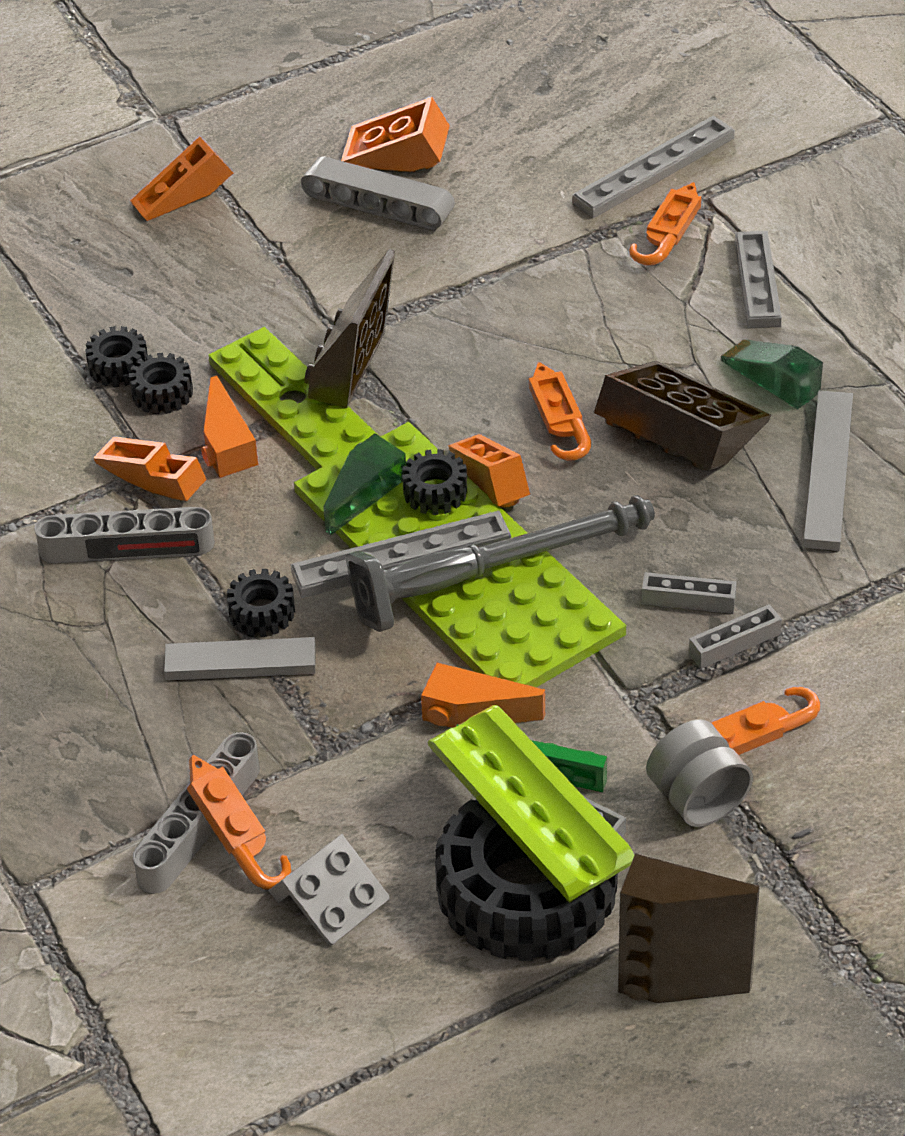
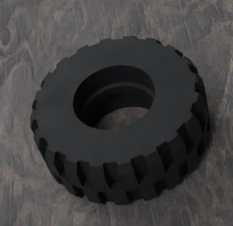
(504, 915)

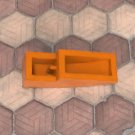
(152, 467)

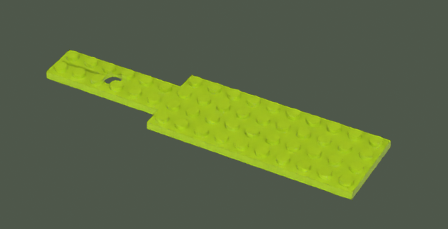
(509, 623)

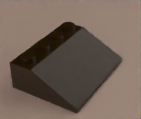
(353, 339)
(679, 413)
(684, 933)

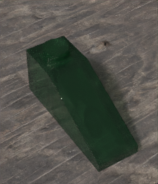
(778, 368)
(366, 476)

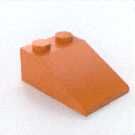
(399, 139)

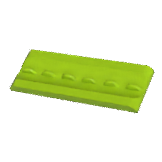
(533, 802)

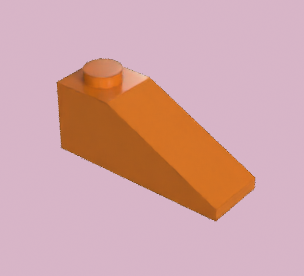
(186, 179)
(227, 437)
(493, 469)
(458, 694)

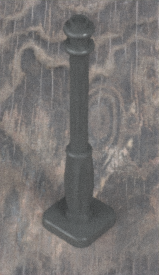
(378, 588)

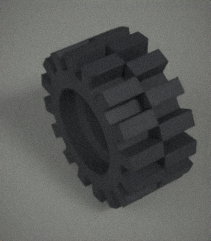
(112, 344)
(161, 370)
(434, 495)
(260, 617)

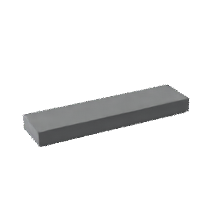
(757, 279)
(240, 658)

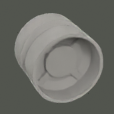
(699, 773)

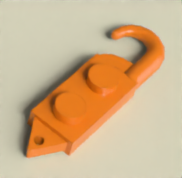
(669, 224)
(559, 411)
(765, 721)
(232, 820)

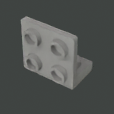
(333, 890)

